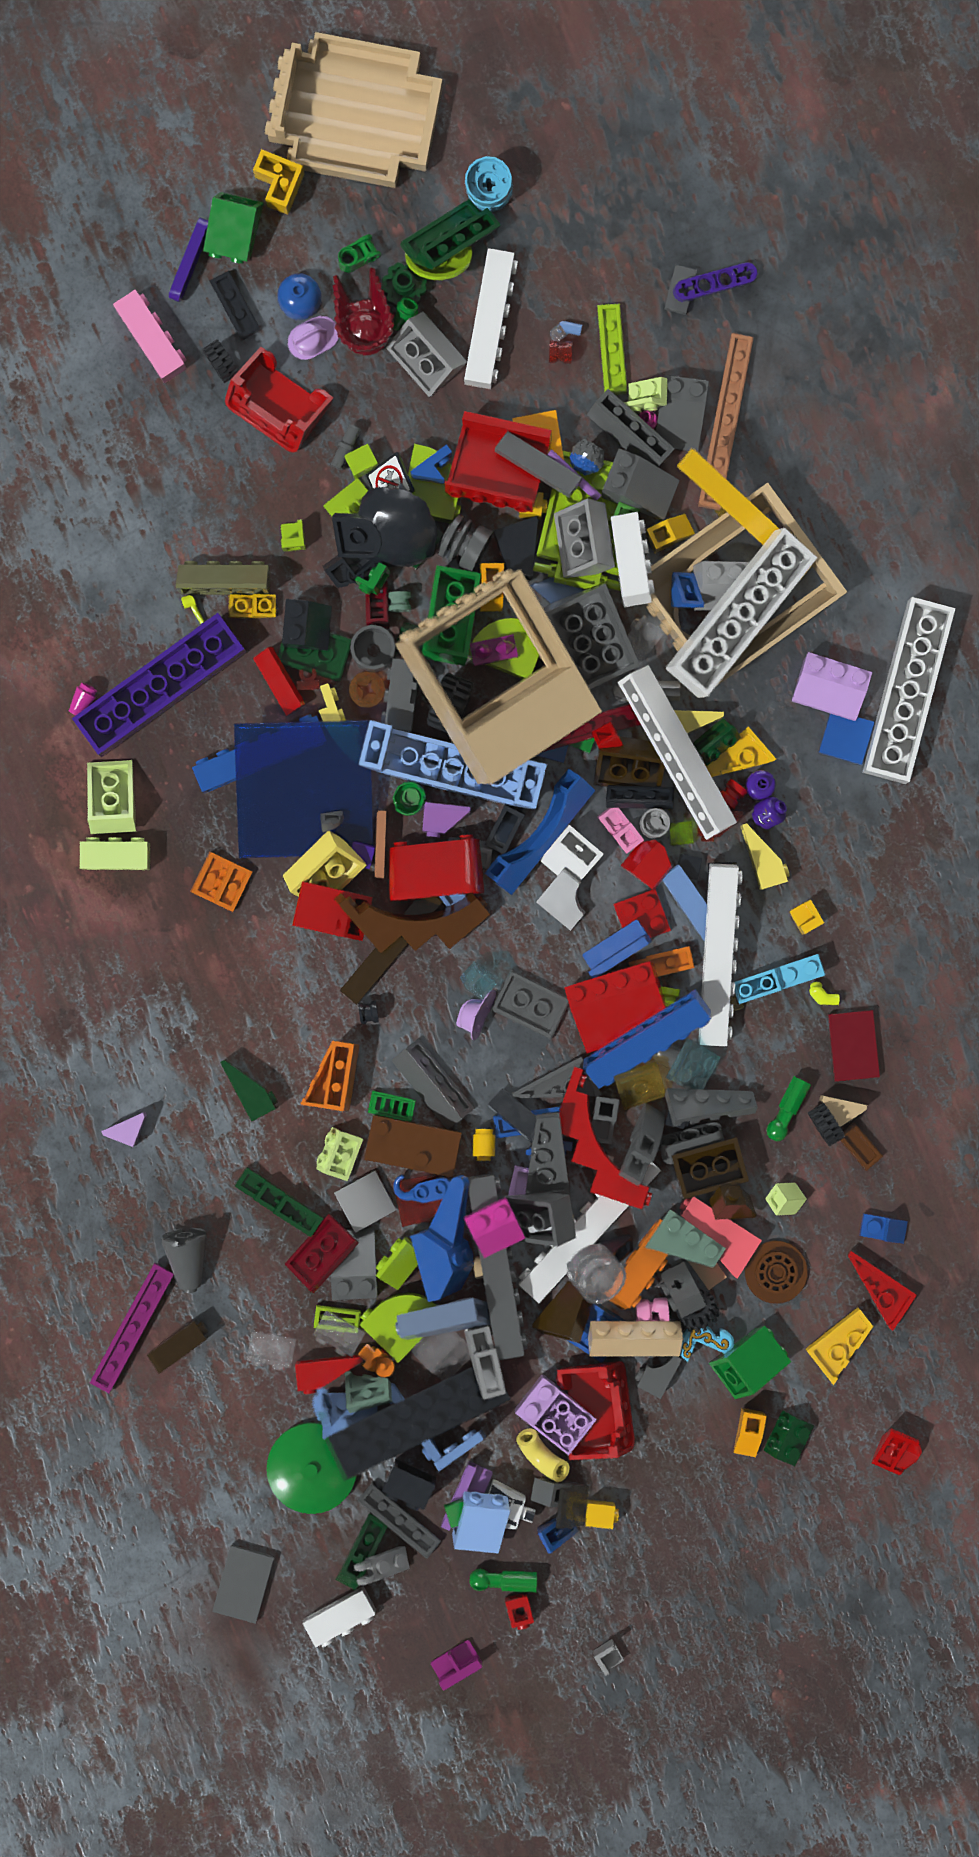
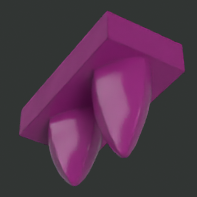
(493, 650)

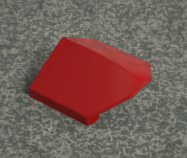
(648, 863)
(896, 1452)

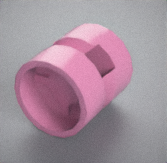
(645, 1308)

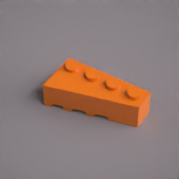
(639, 1271)

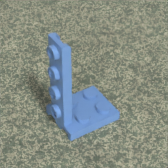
(332, 1412)
(432, 1451)

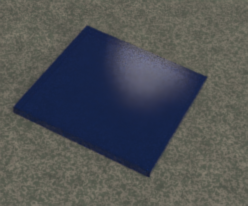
(291, 777)

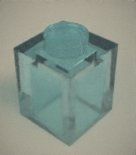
(478, 980)

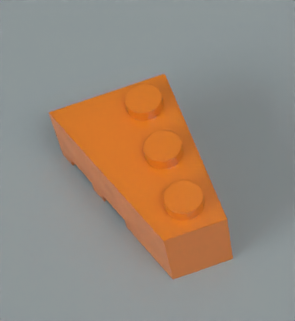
(335, 1078)

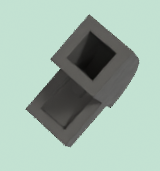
(604, 1118)

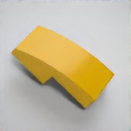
(252, 606)

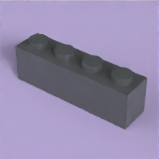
(629, 429)

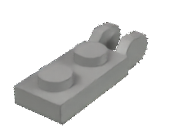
(383, 1565)

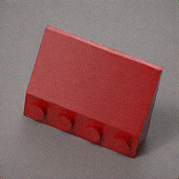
(614, 1003)

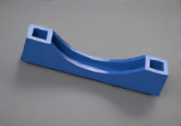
(568, 798)

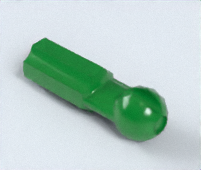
(789, 1106)
(506, 1580)

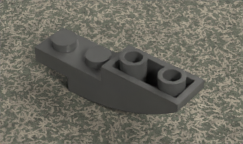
(644, 1144)

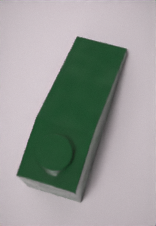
(253, 1095)
(362, 1548)

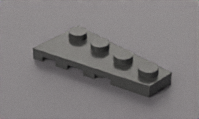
(699, 1104)
(547, 1160)

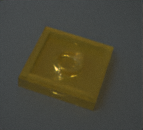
(640, 1085)

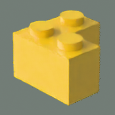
(284, 179)

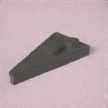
(556, 1083)

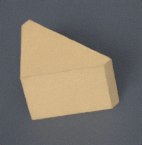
(843, 1110)

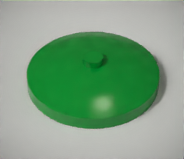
(305, 1472)

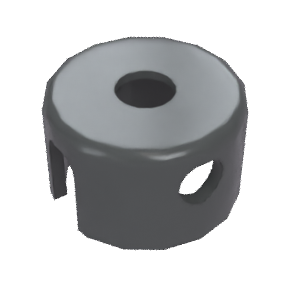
(373, 635)

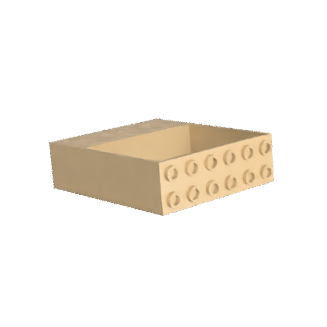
(524, 716)

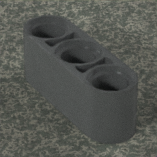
(690, 1139)

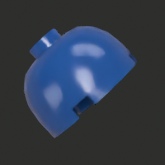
(299, 296)

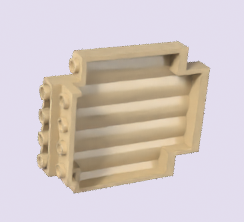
(354, 109)

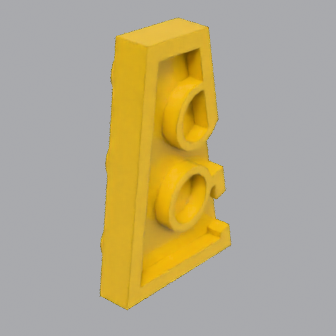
(839, 1343)

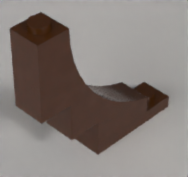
(386, 927)

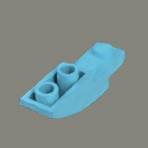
(779, 978)

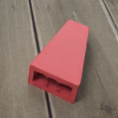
(738, 1242)

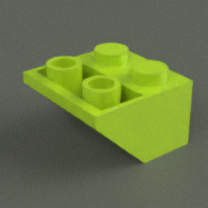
(399, 1264)

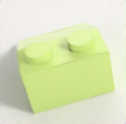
(111, 797)

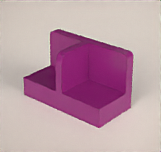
(456, 1664)

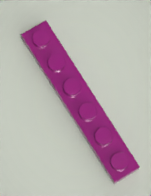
(132, 1328)

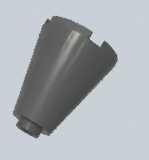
(186, 1256)

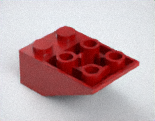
(321, 913)

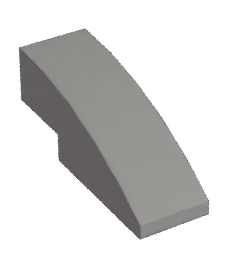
(485, 1362)

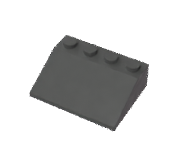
(593, 635)

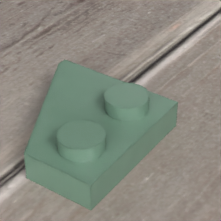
(366, 1392)

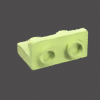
(647, 395)
(339, 1154)

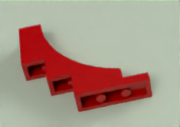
(577, 1123)

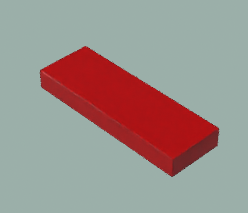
(279, 681)

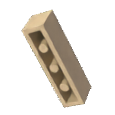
(635, 1338)

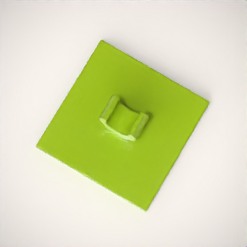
(348, 499)

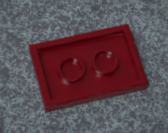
(853, 1045)
(321, 1253)

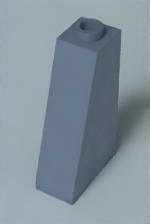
(443, 1319)

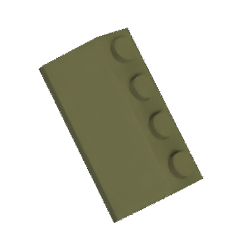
(223, 579)

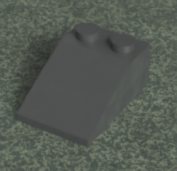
(683, 415)
(639, 485)
(544, 1217)
(357, 1273)

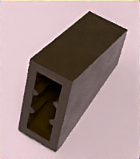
(565, 1315)
(178, 1345)

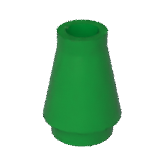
(405, 309)

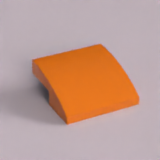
(221, 881)

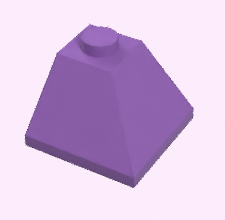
(442, 818)

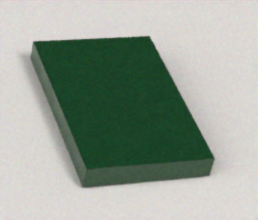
(328, 663)

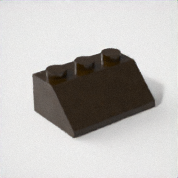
(629, 765)
(709, 1167)

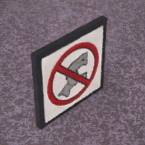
(390, 474)

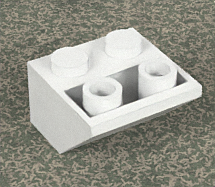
(572, 853)

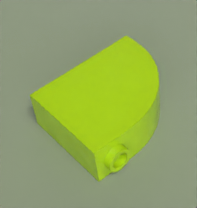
(441, 505)
(527, 653)
(382, 1320)

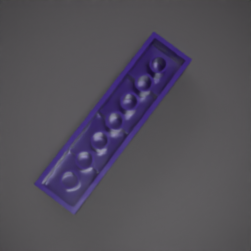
(159, 685)

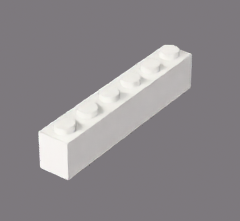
(489, 319)

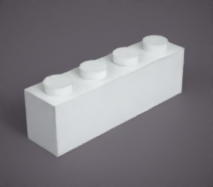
(631, 559)

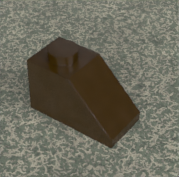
(732, 1203)

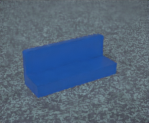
(616, 948)

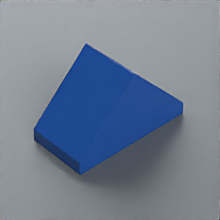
(685, 591)
(554, 1537)

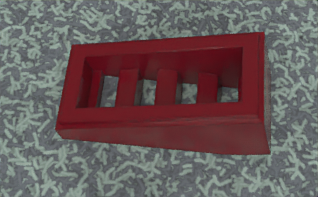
(381, 618)

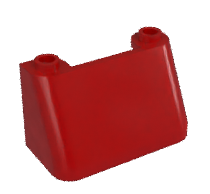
(275, 402)
(435, 869)
(605, 1395)

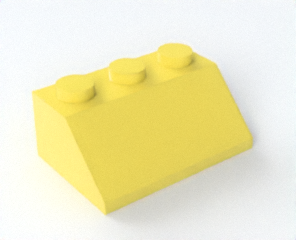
(326, 864)

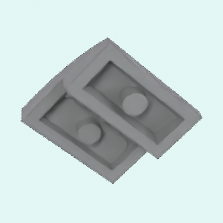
(365, 1201)

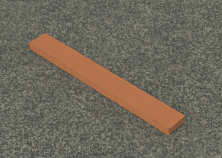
(728, 410)

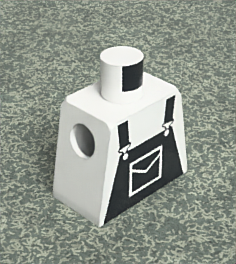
(516, 1504)

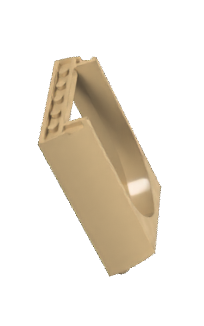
(712, 540)

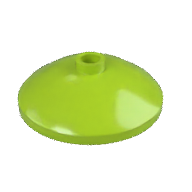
(445, 271)

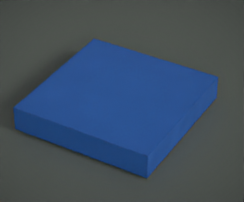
(846, 738)

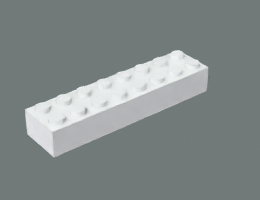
(741, 613)
(908, 690)

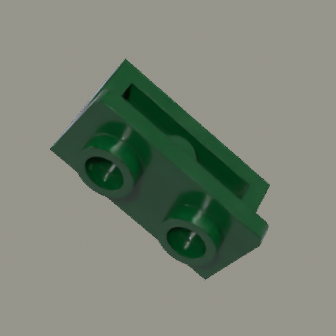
(716, 741)
(788, 1438)

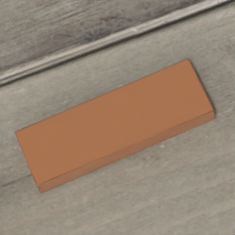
(380, 845)

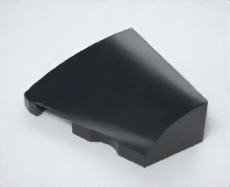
(345, 570)

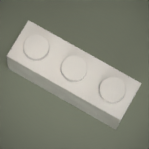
(339, 1617)

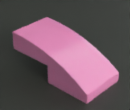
(620, 829)

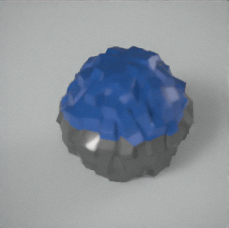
(586, 457)

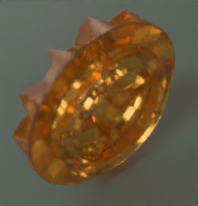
(364, 679)

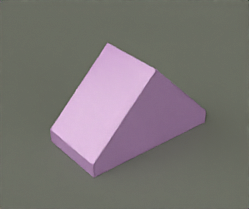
(127, 1131)

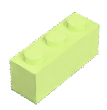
(114, 854)

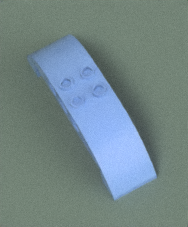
(442, 767)

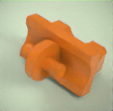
(377, 1361)

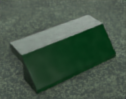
(449, 235)

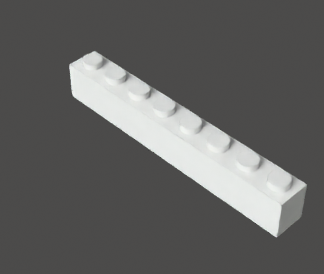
(677, 752)
(718, 952)
(590, 1225)

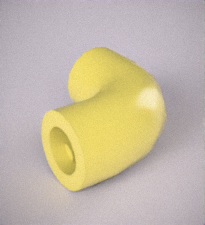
(541, 1456)

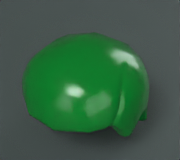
(409, 798)

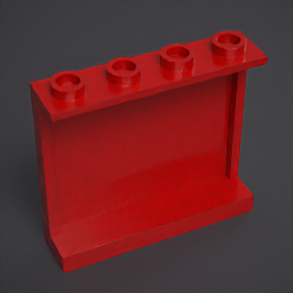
(486, 475)

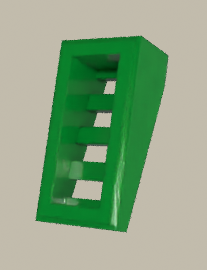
(410, 1109)

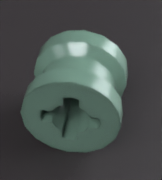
(399, 601)

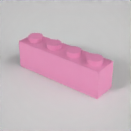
(149, 335)

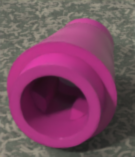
(82, 698)

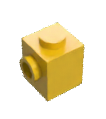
(539, 508)

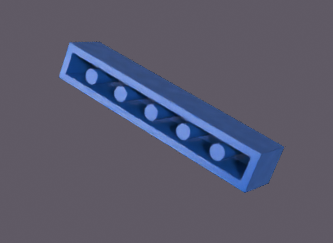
(221, 769)
(647, 1039)

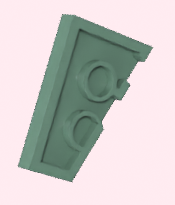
(683, 1240)

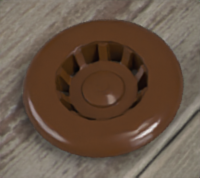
(776, 1272)

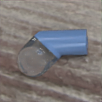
(564, 328)

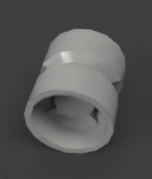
(654, 823)

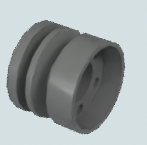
(465, 543)

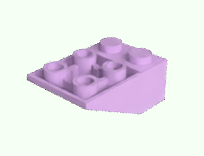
(555, 1414)

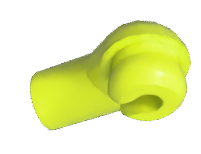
(821, 996)

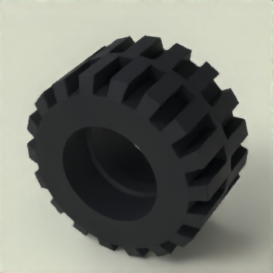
(458, 692)

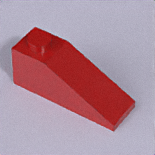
(319, 1372)

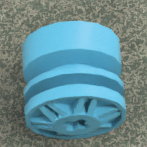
(486, 171)

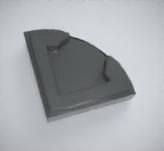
(331, 820)

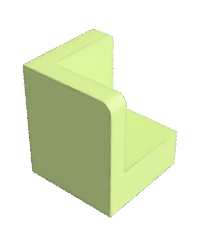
(785, 1198)

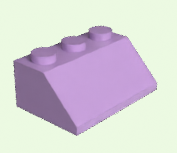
(831, 686)

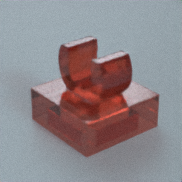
(308, 683)

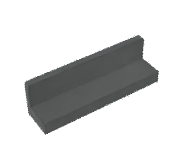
(432, 1084)

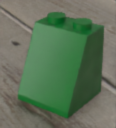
(232, 227)
(750, 1362)

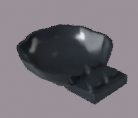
(388, 529)

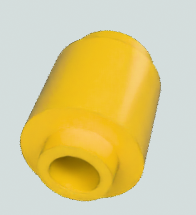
(484, 1144)

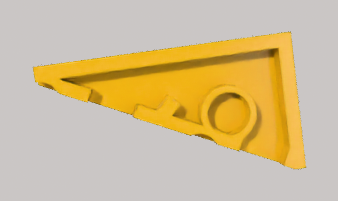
(744, 754)

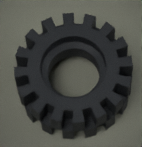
(220, 361)
(826, 1124)
(704, 1318)

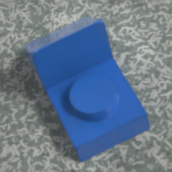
(427, 469)
(883, 1228)

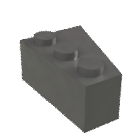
(400, 697)

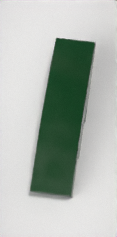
(278, 1201)

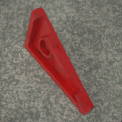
(888, 1295)

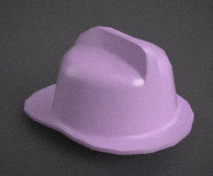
(312, 337)
(473, 1014)

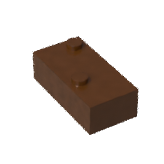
(412, 1145)

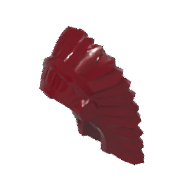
(364, 323)

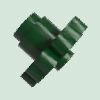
(403, 283)

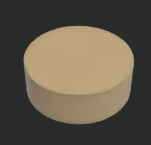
(477, 1267)

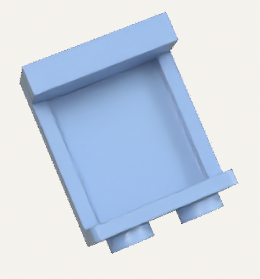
(481, 1522)

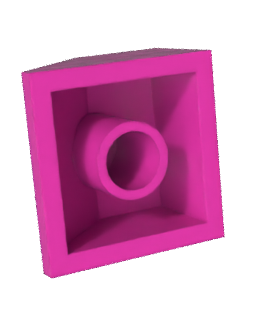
(494, 1227)

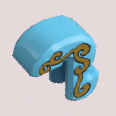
(722, 1341)

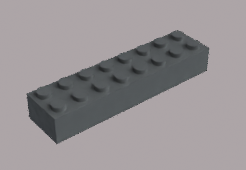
(498, 1279)

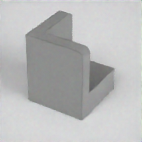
(607, 1656)

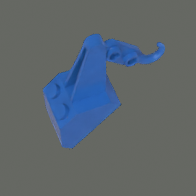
(441, 1249)

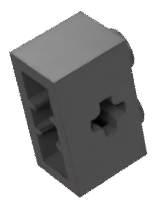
(682, 1289)

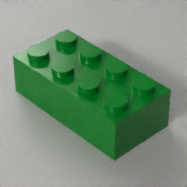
(453, 642)

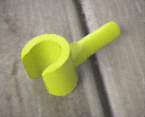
(189, 601)

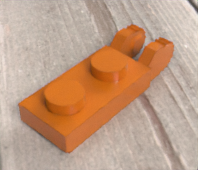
(669, 961)

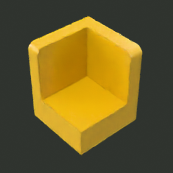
(806, 917)

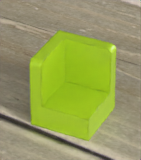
(361, 461)
(293, 536)

